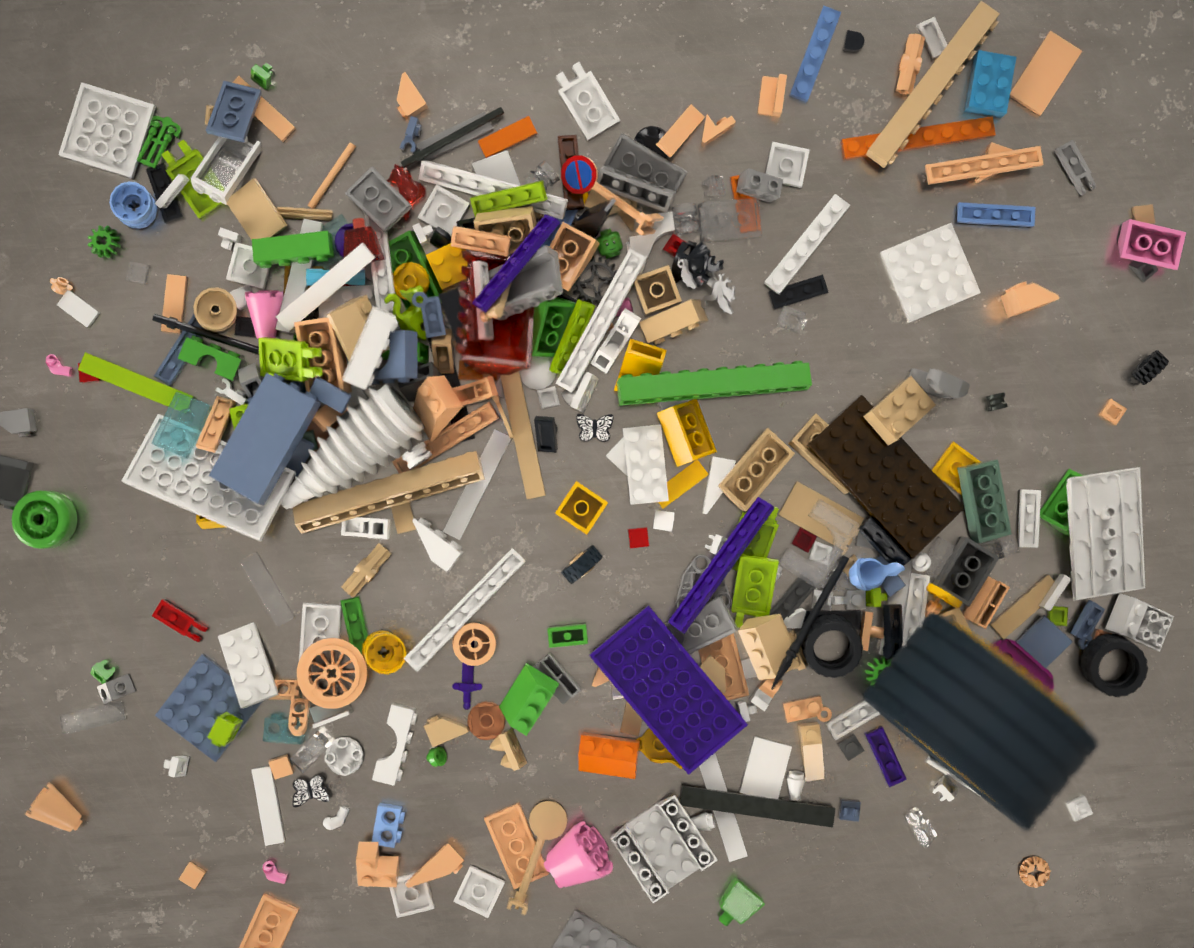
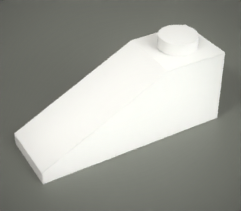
(718, 471)

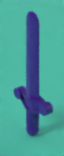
(467, 685)

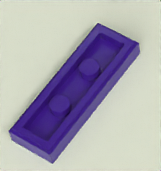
(885, 756)

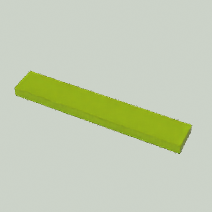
(128, 379)

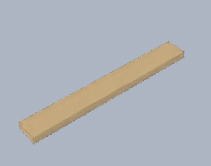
(523, 435)

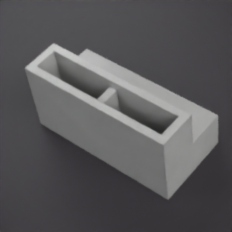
(567, 685)

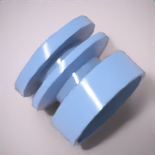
(124, 200)

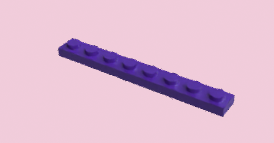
(721, 565)

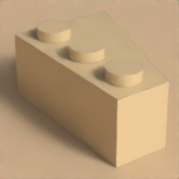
(673, 321)

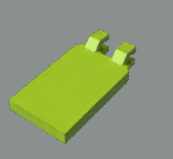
(187, 165)
(287, 359)
(763, 539)
(753, 587)

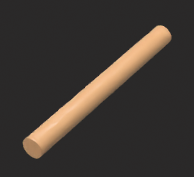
(331, 176)

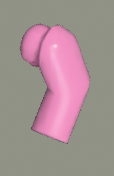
(56, 367)
(272, 874)

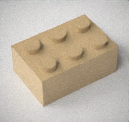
(899, 410)

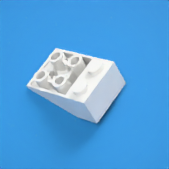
(439, 549)
(1139, 622)

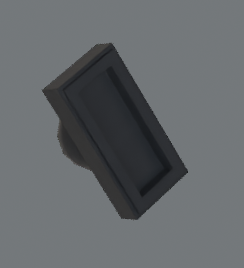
(546, 434)

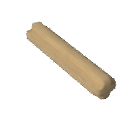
(304, 213)

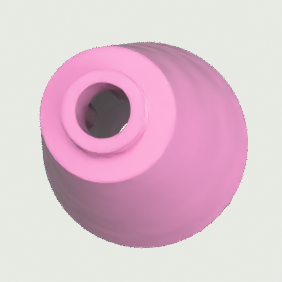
(263, 310)

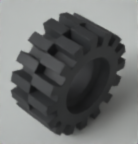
(1150, 367)

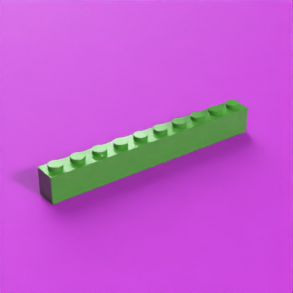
(713, 383)

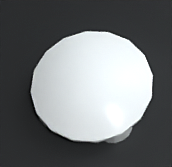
(538, 375)
(344, 756)

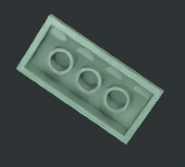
(984, 501)

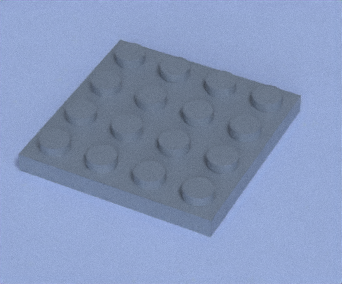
(199, 701)

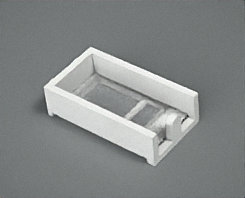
(224, 168)

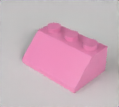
(1151, 244)

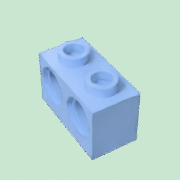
(383, 824)

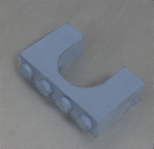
(401, 361)

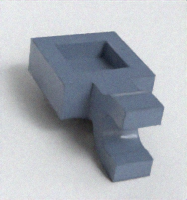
(413, 130)

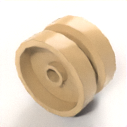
(211, 299)

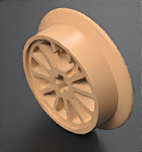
(312, 690)

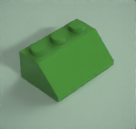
(549, 325)
(1055, 509)
(527, 698)

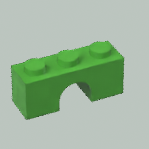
(194, 350)

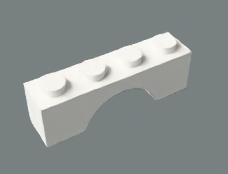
(400, 720)

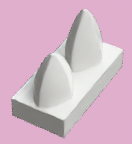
(581, 397)

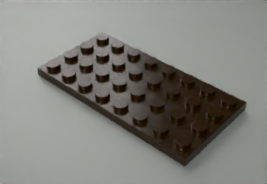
(886, 479)

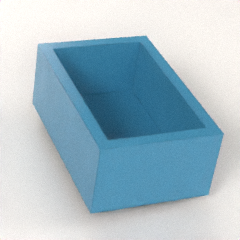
(990, 84)

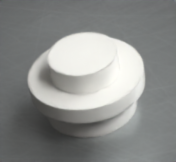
(921, 562)

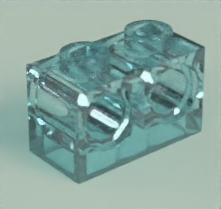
(284, 734)

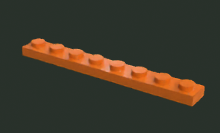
(927, 136)

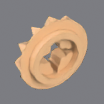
(1028, 866)

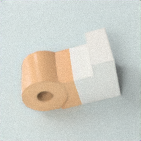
(763, 694)

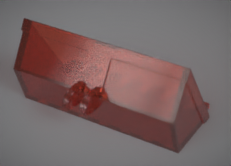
(512, 337)

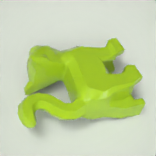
(411, 318)

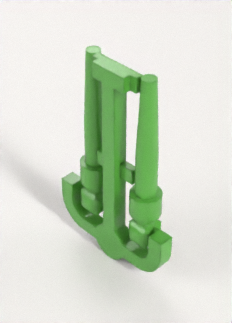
(167, 123)

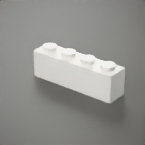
(369, 348)

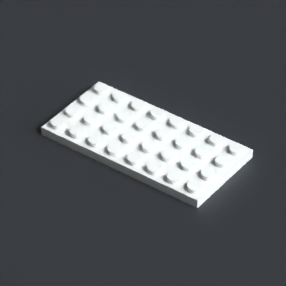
(190, 487)

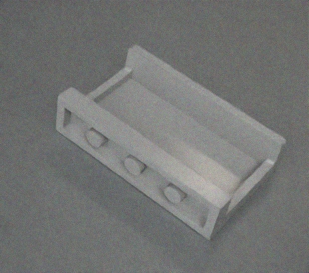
(534, 283)

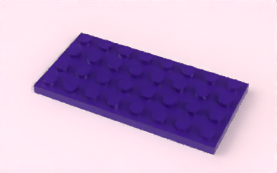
(668, 689)

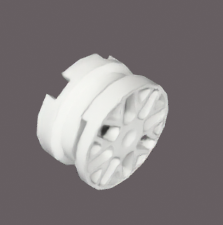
(416, 455)

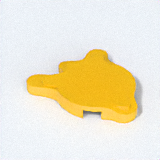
(655, 750)

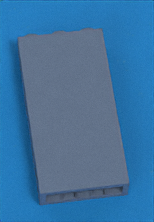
(265, 438)

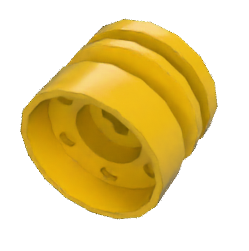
(391, 659)

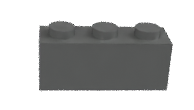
(966, 570)

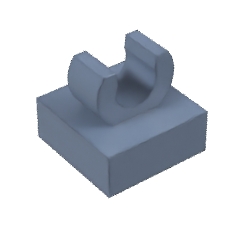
(849, 810)

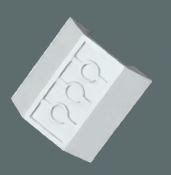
(662, 847)

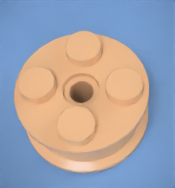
(485, 644)

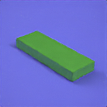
(354, 621)

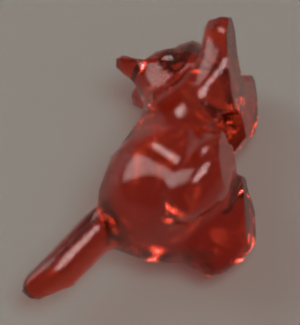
(408, 188)

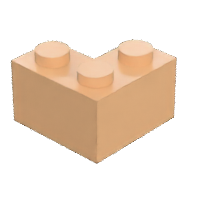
(375, 869)

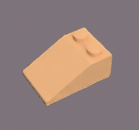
(574, 253)
(436, 405)

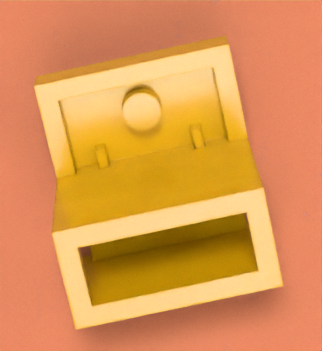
(641, 359)

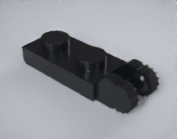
(892, 630)

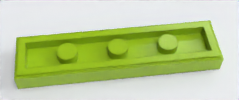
(509, 198)
(575, 328)

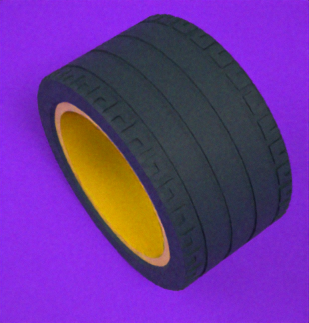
(982, 718)

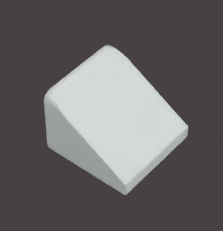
(239, 296)
(663, 520)

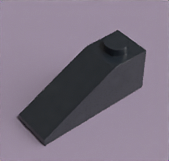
(593, 218)

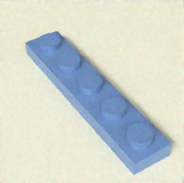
(815, 53)

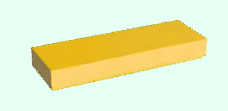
(684, 481)

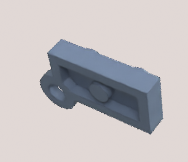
(432, 314)
(1087, 622)

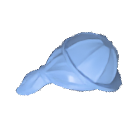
(870, 573)

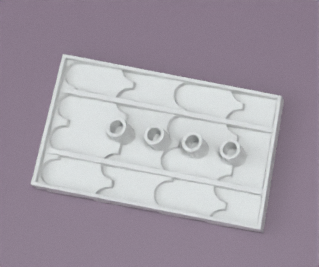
(1106, 533)

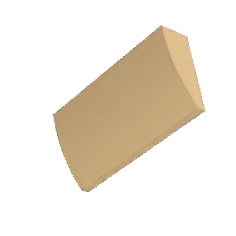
(803, 438)
(756, 470)

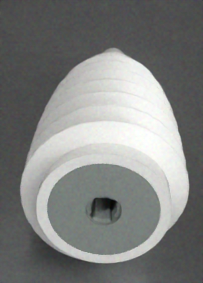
(357, 445)

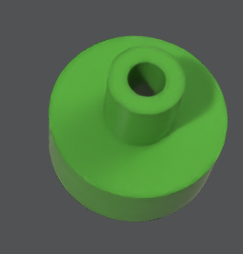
(437, 756)

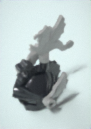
(698, 269)

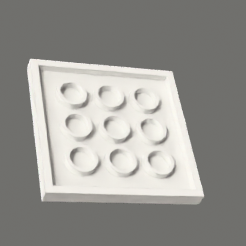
(107, 130)
(930, 272)

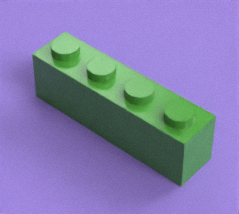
(293, 248)

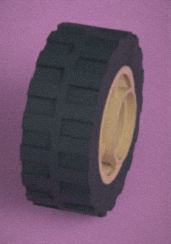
(581, 564)

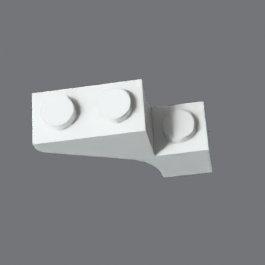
(644, 243)

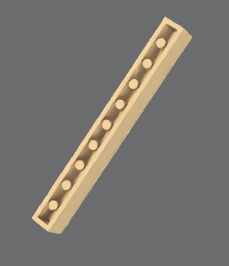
(932, 85)
(388, 492)

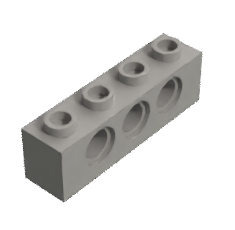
(636, 189)

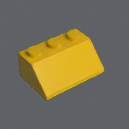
(686, 432)

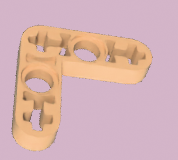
(294, 695)

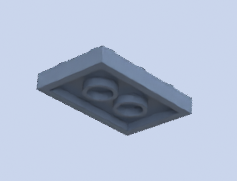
(233, 111)

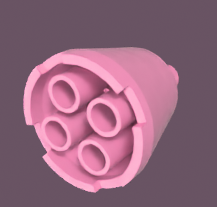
(579, 857)

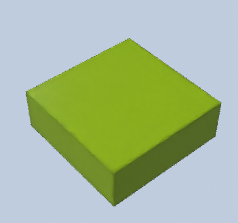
(1058, 615)

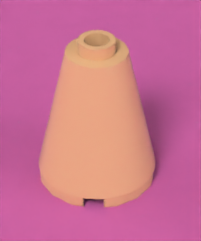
(54, 810)

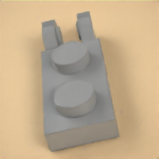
(1075, 166)

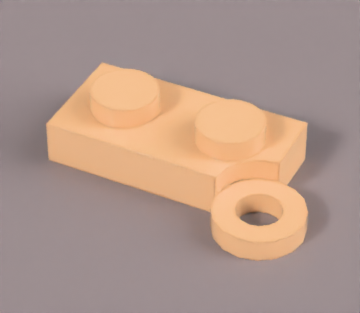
(806, 709)

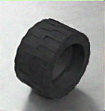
(842, 665)
(1130, 680)

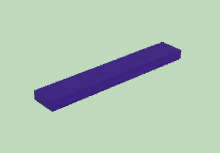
(515, 263)

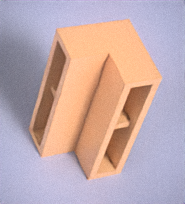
(986, 602)

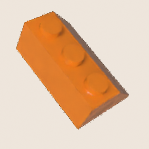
(608, 755)

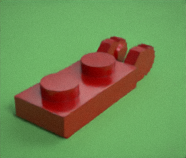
(178, 620)

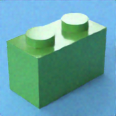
(567, 635)

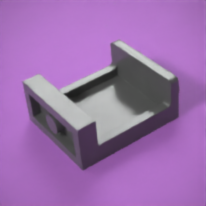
(14, 480)

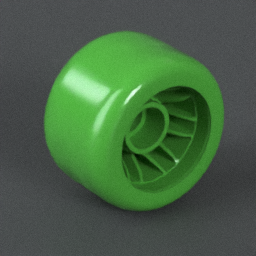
(58, 524)

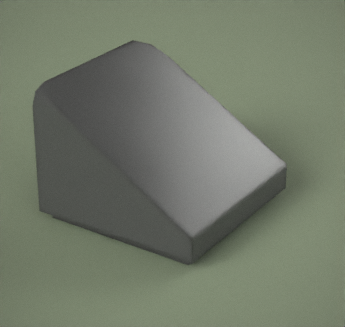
(1143, 270)

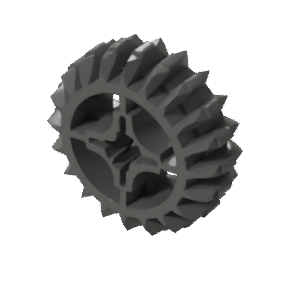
(587, 283)

